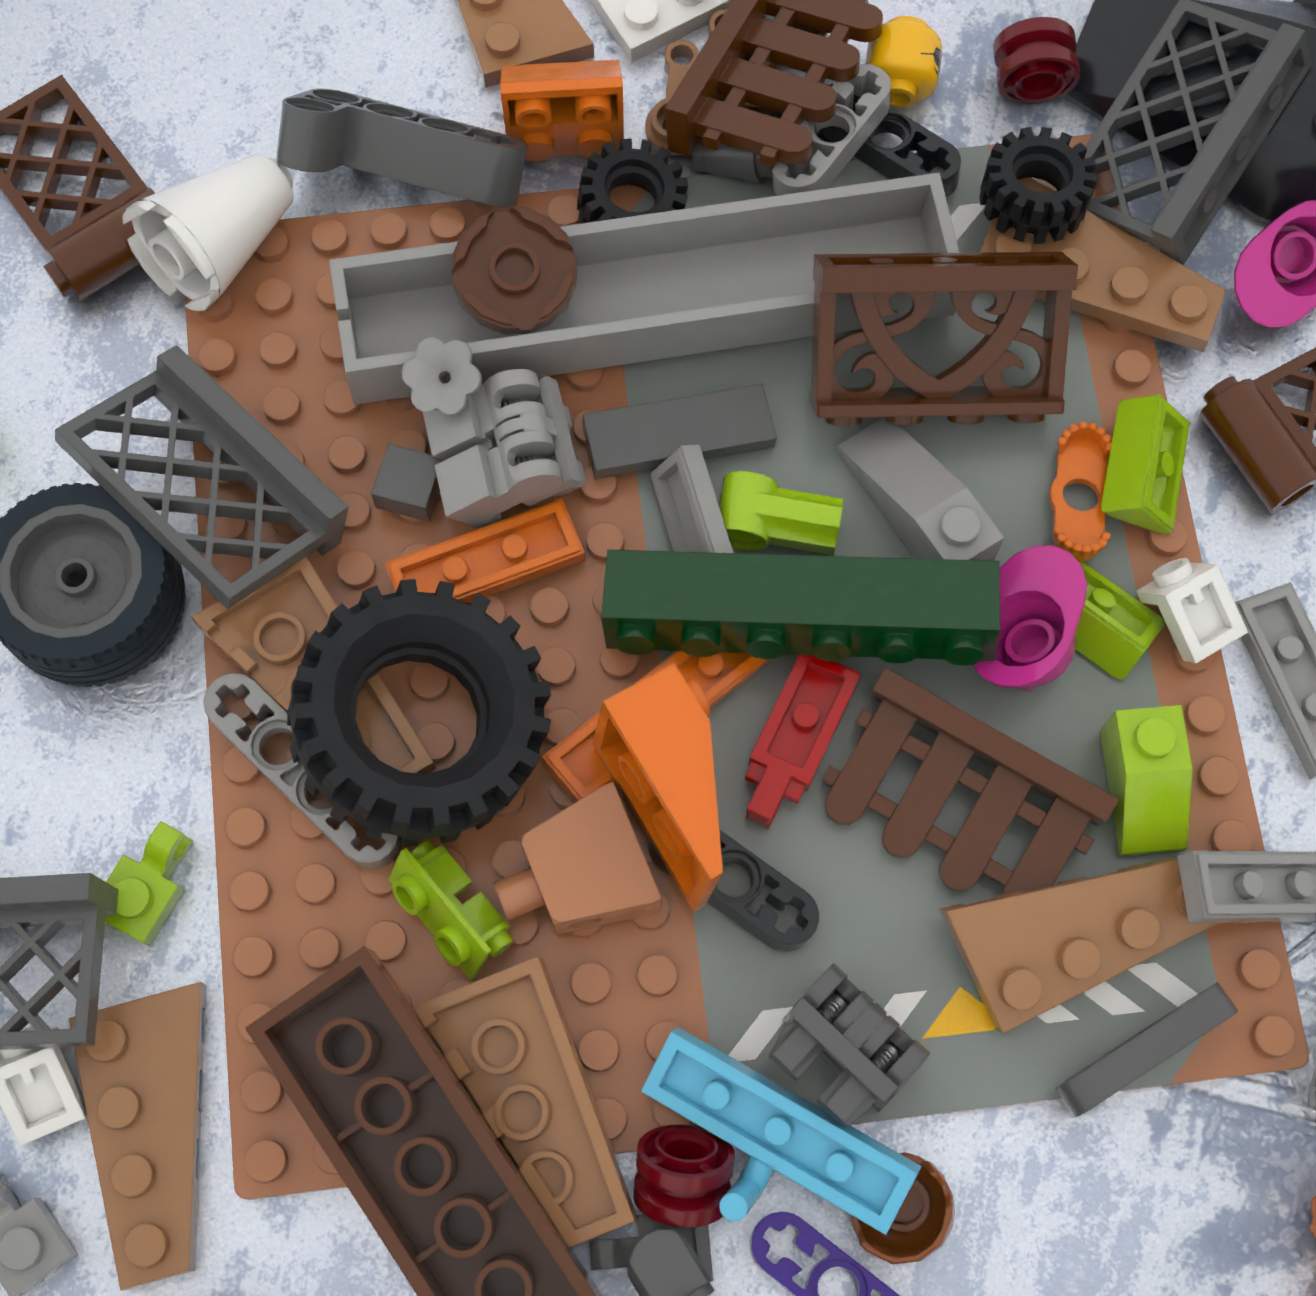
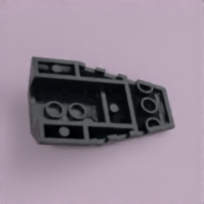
(1121, 33)

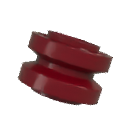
(1036, 60)
(682, 1175)

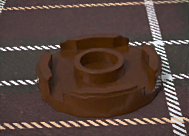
(514, 270)

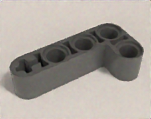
(341, 128)

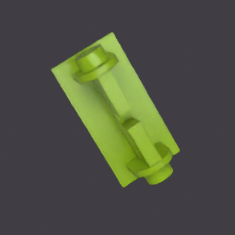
(428, 887)

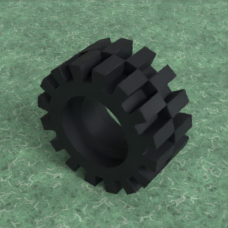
(1040, 159)
(634, 168)

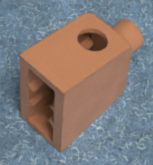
(583, 868)

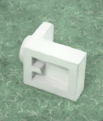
(1194, 607)
(38, 1092)

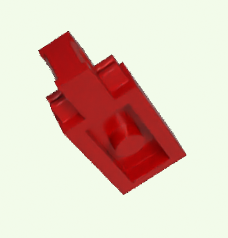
(797, 734)

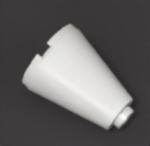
(208, 227)

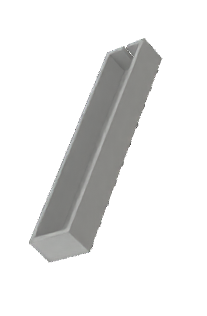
(646, 284)

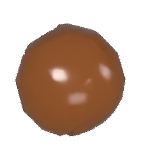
(920, 1223)

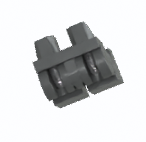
(855, 1039)

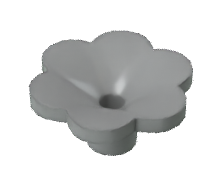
(428, 372)

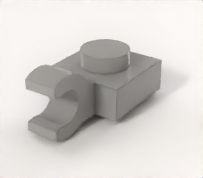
(29, 1243)

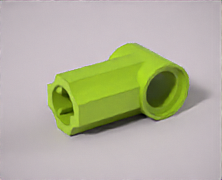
(765, 515)

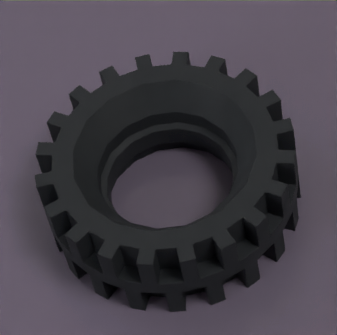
(455, 639)

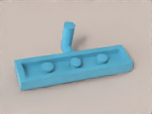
(778, 1134)

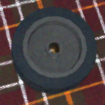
(84, 587)

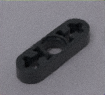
(900, 160)
(783, 894)

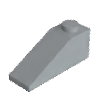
(919, 495)

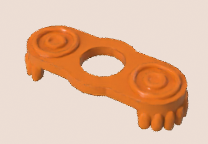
(1082, 460)

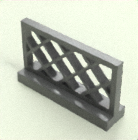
(1232, 135)
(249, 457)
(52, 904)

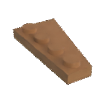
(1125, 280)
(268, 641)
(1067, 937)
(526, 1076)
(145, 1129)

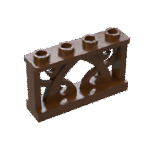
(877, 277)

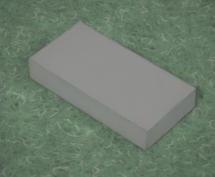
(690, 503)

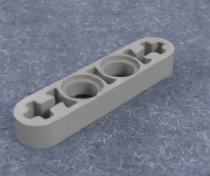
(288, 777)

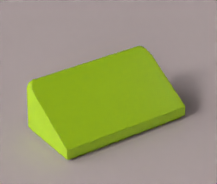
(1146, 463)
(1114, 626)

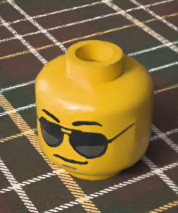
(910, 57)

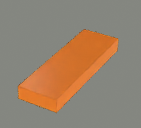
(495, 555)

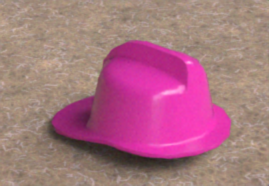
(1279, 269)
(1039, 615)

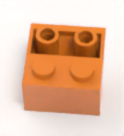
(563, 107)

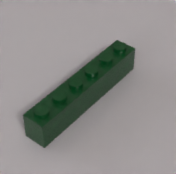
(802, 606)

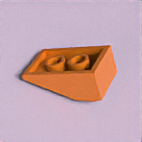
(662, 760)

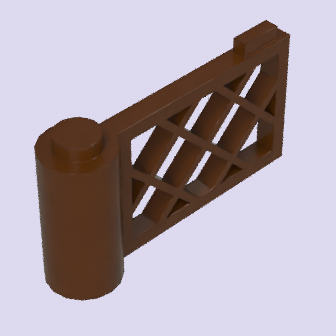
(95, 244)
(1267, 435)

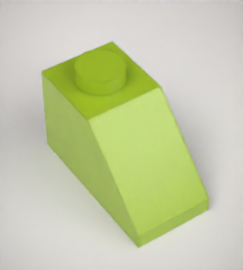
(1151, 776)

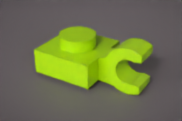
(145, 888)

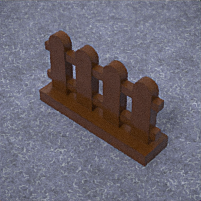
(736, 71)
(942, 766)

